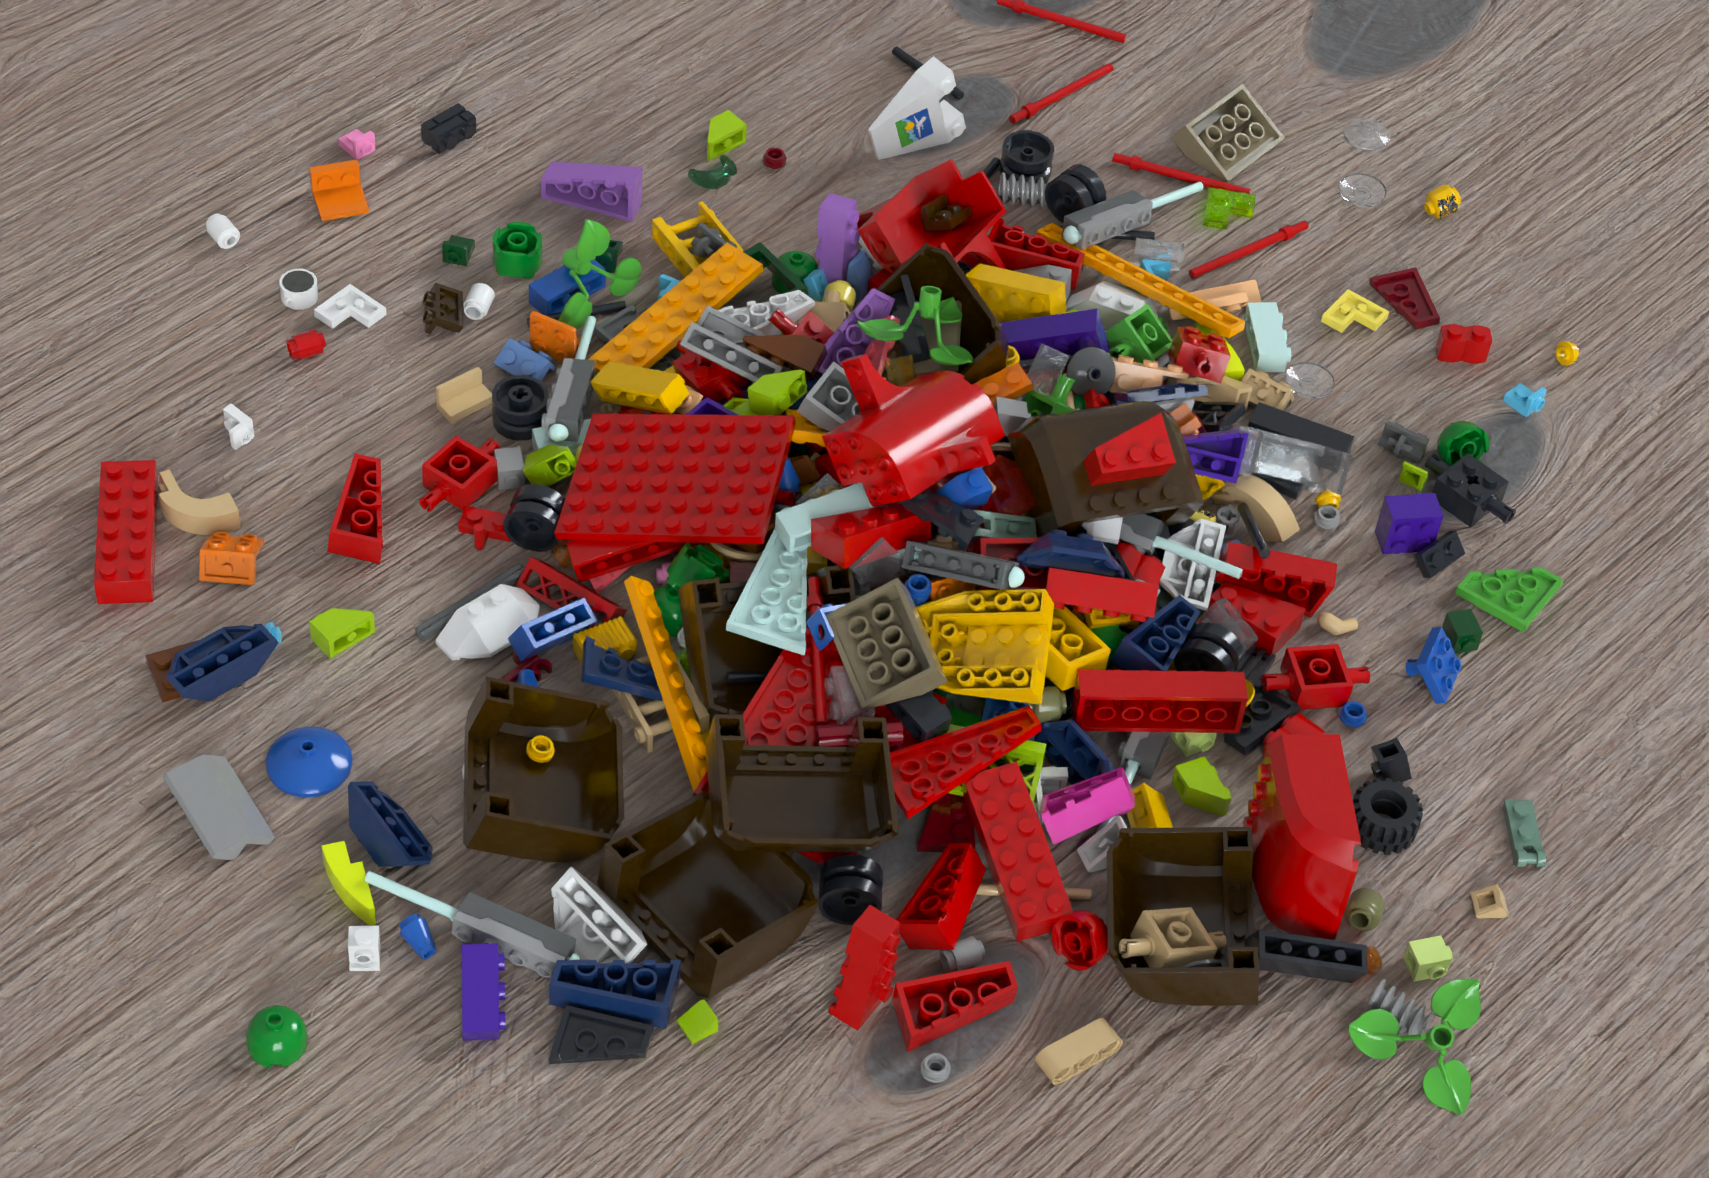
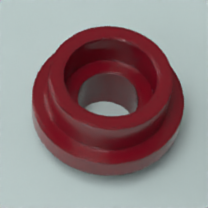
(774, 158)

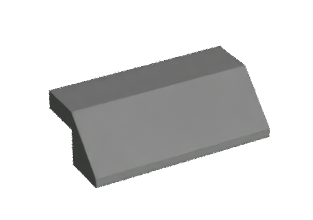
(720, 341)
(218, 806)

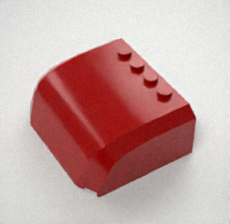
(1303, 834)

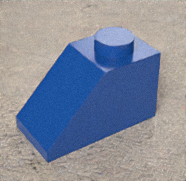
(968, 489)

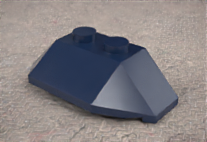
(1070, 554)
(220, 661)
(1072, 748)
(385, 828)

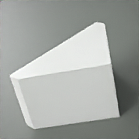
(1095, 849)

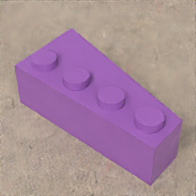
(595, 187)
(838, 236)

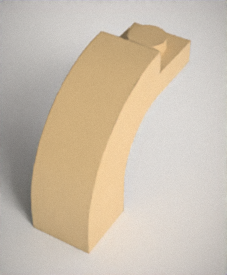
(1227, 391)
(1265, 505)
(195, 514)

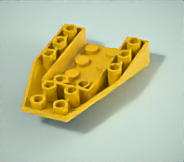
(992, 642)

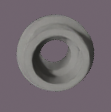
(1327, 517)
(937, 1061)

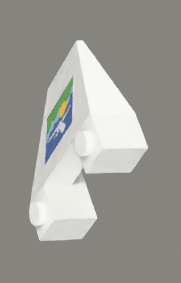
(916, 117)

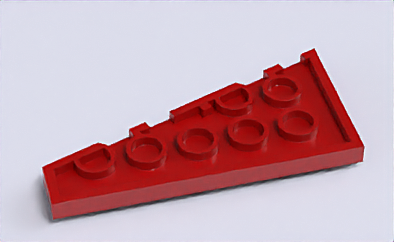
(944, 762)

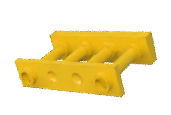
(676, 248)

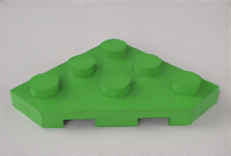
(1511, 594)

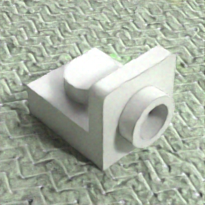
(238, 425)

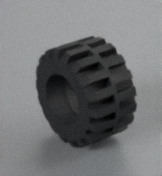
(1392, 800)

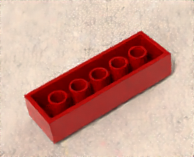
(126, 532)
(1159, 701)
(1016, 850)

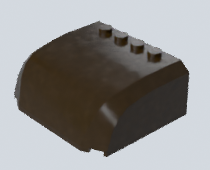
(980, 328)
(1052, 456)
(716, 651)
(801, 793)
(532, 807)
(1180, 870)
(704, 900)

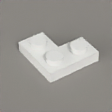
(349, 303)

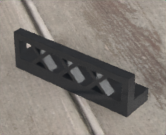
(914, 338)

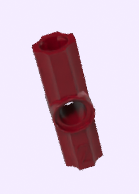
(839, 734)

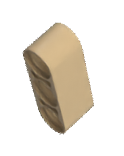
(1078, 1051)

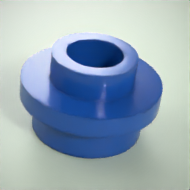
(1353, 714)

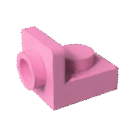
(357, 143)

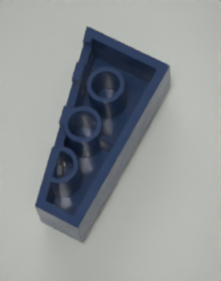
(1158, 639)
(618, 988)

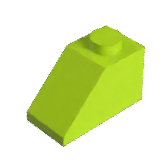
(725, 134)
(340, 629)

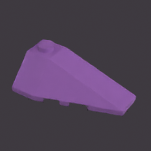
(849, 338)

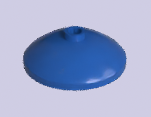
(309, 761)

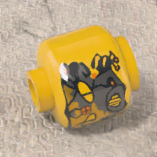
(1442, 201)

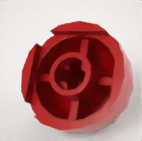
(1081, 939)

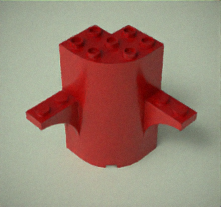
(895, 226)
(910, 432)

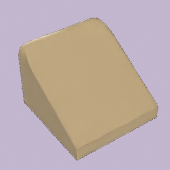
(1489, 902)

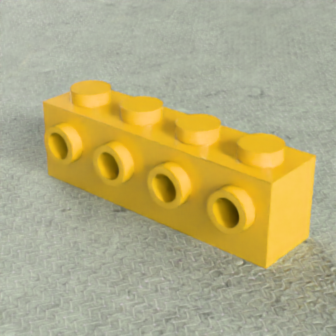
(640, 387)

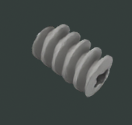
(1022, 189)
(1406, 1015)

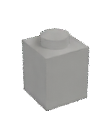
(1010, 413)
(509, 468)

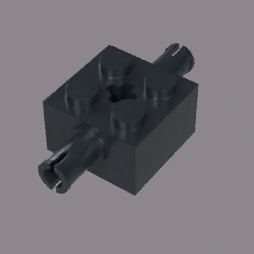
(1469, 489)

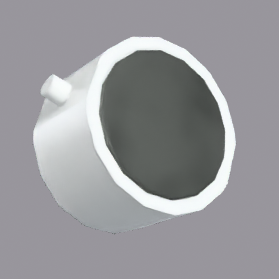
(298, 289)

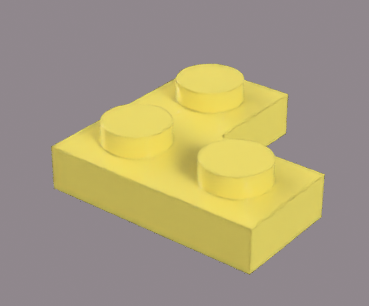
(1354, 307)

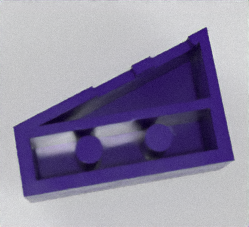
(1217, 453)
(482, 992)

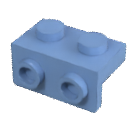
(519, 359)

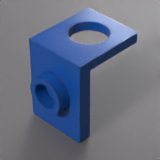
(819, 618)

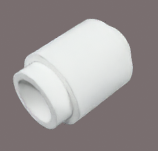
(222, 231)
(478, 301)

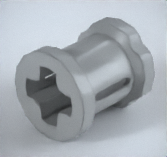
(1233, 518)

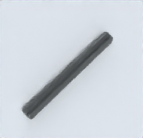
(439, 621)

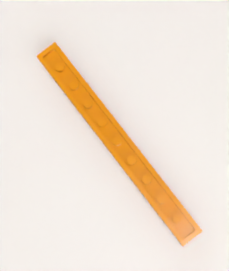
(1152, 286)
(668, 678)

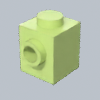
(1193, 742)
(1428, 958)

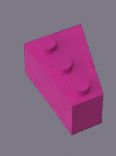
(1086, 804)

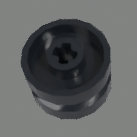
(1027, 155)
(1073, 191)
(518, 406)
(534, 517)
(1209, 649)
(848, 887)

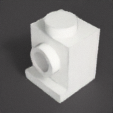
(364, 948)

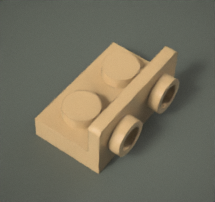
(1267, 390)

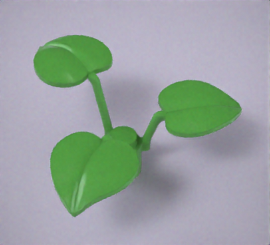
(593, 243)
(929, 308)
(1456, 1004)

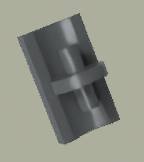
(707, 241)
(1403, 441)

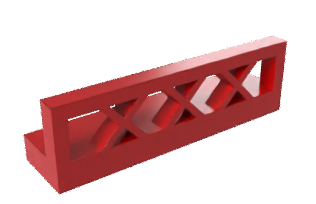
(567, 584)

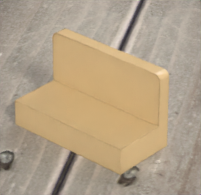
(462, 395)

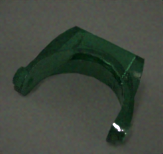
(716, 177)

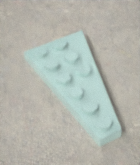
(774, 599)

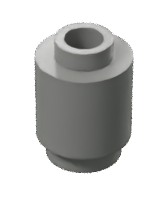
(965, 955)

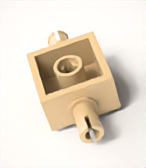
(1171, 938)

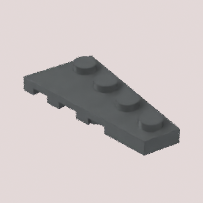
(614, 325)

